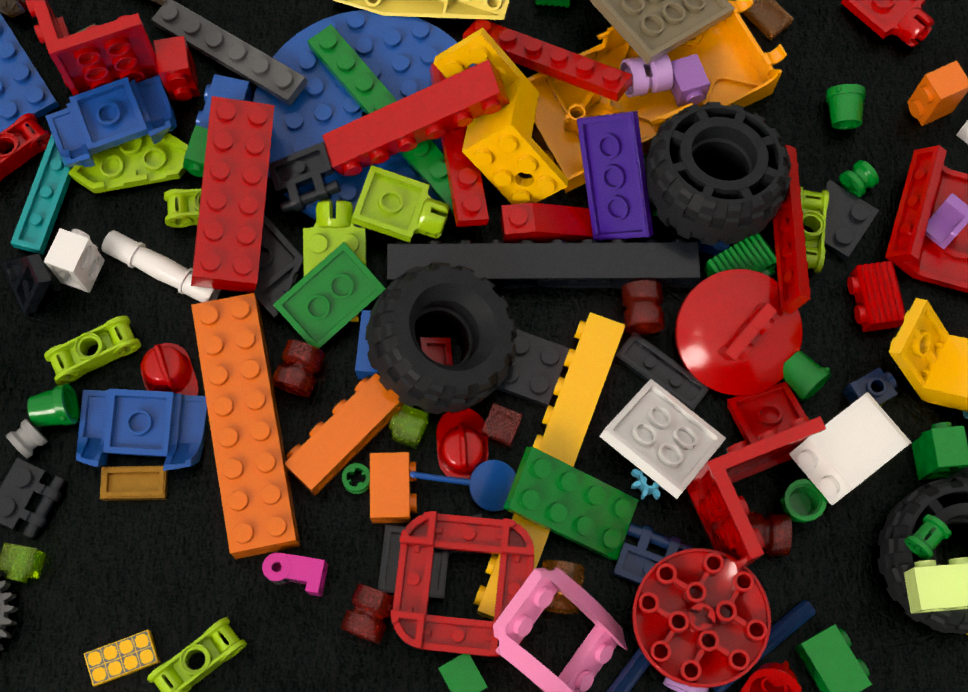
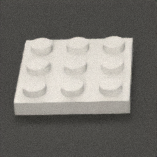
(663, 438)

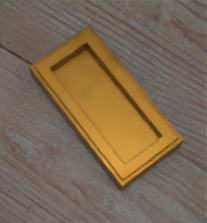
(133, 483)

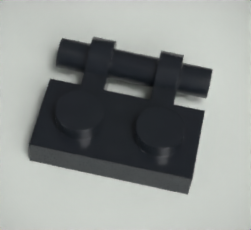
(299, 170)
(19, 492)

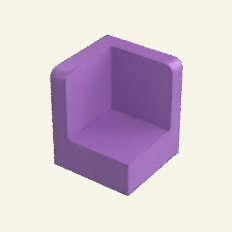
(947, 221)

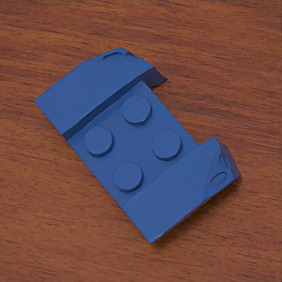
(110, 118)
(142, 426)

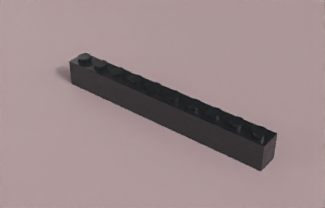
(557, 262)

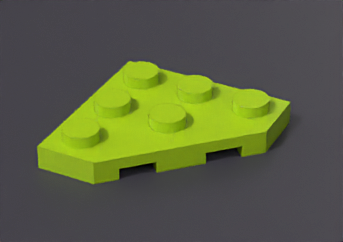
(133, 164)

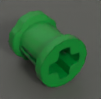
(922, 547)

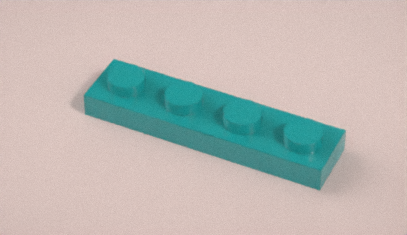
(42, 202)

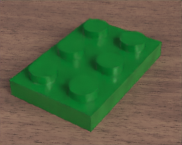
(329, 296)

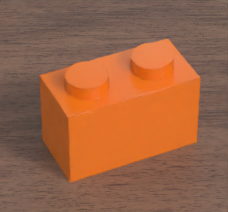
(938, 93)
(391, 488)

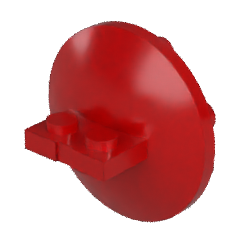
(735, 332)
(701, 618)

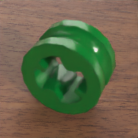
(352, 470)

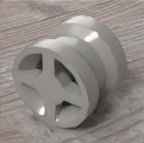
(26, 438)

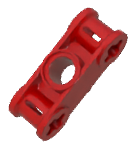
(23, 142)

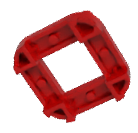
(415, 575)

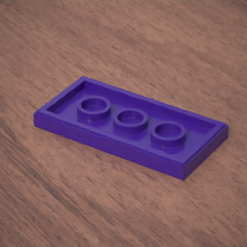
(615, 176)

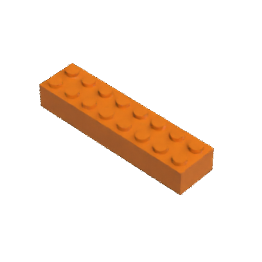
(245, 426)

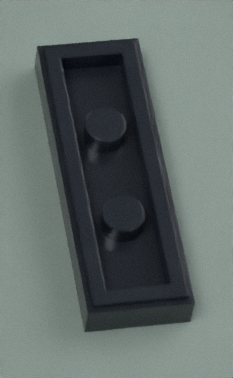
(654, 364)

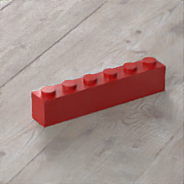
(416, 119)

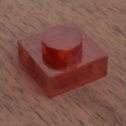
(501, 424)

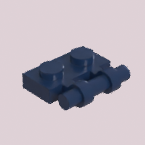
(636, 561)

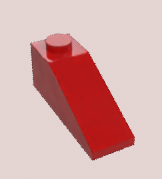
(544, 223)

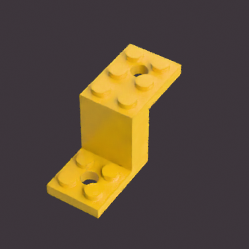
(503, 141)
(932, 358)

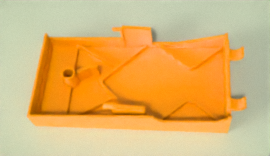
(730, 57)

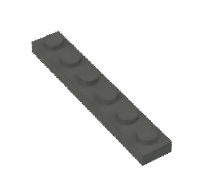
(230, 51)

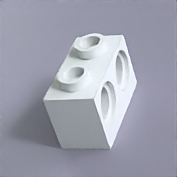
(74, 259)

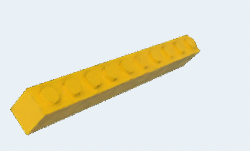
(565, 423)

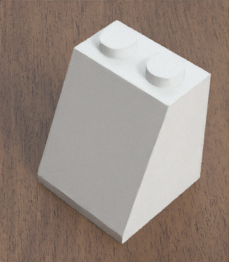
(850, 448)

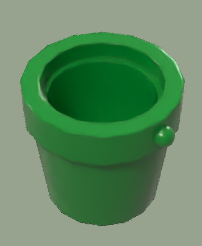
(846, 105)
(804, 376)
(54, 407)
(803, 501)

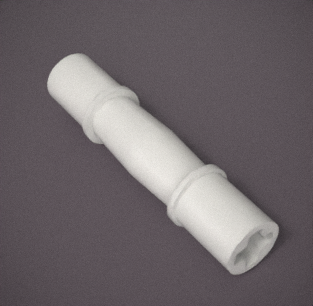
(156, 265)

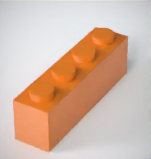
(343, 434)

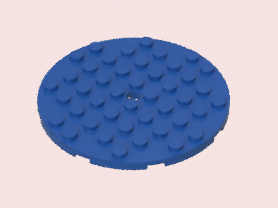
(398, 54)

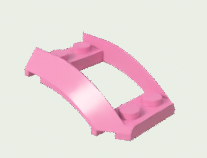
(525, 609)

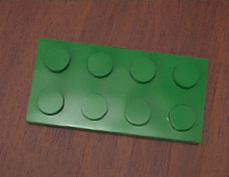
(571, 503)

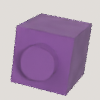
(689, 80)

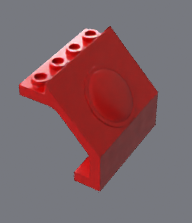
(924, 192)

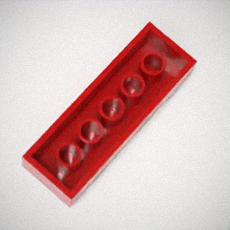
(233, 195)

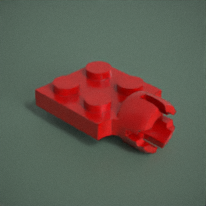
(893, 17)

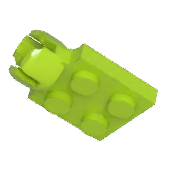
(399, 206)
(332, 232)

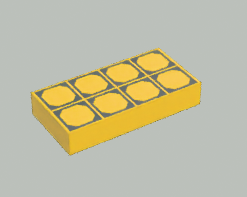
(121, 658)

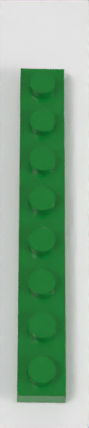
(373, 95)

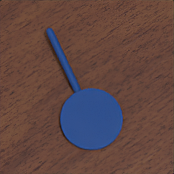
(487, 484)

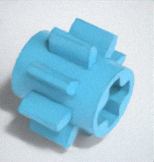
(643, 487)

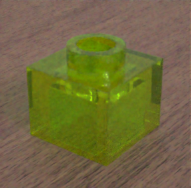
(408, 426)
(21, 562)

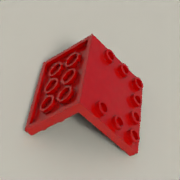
(99, 52)
(716, 500)

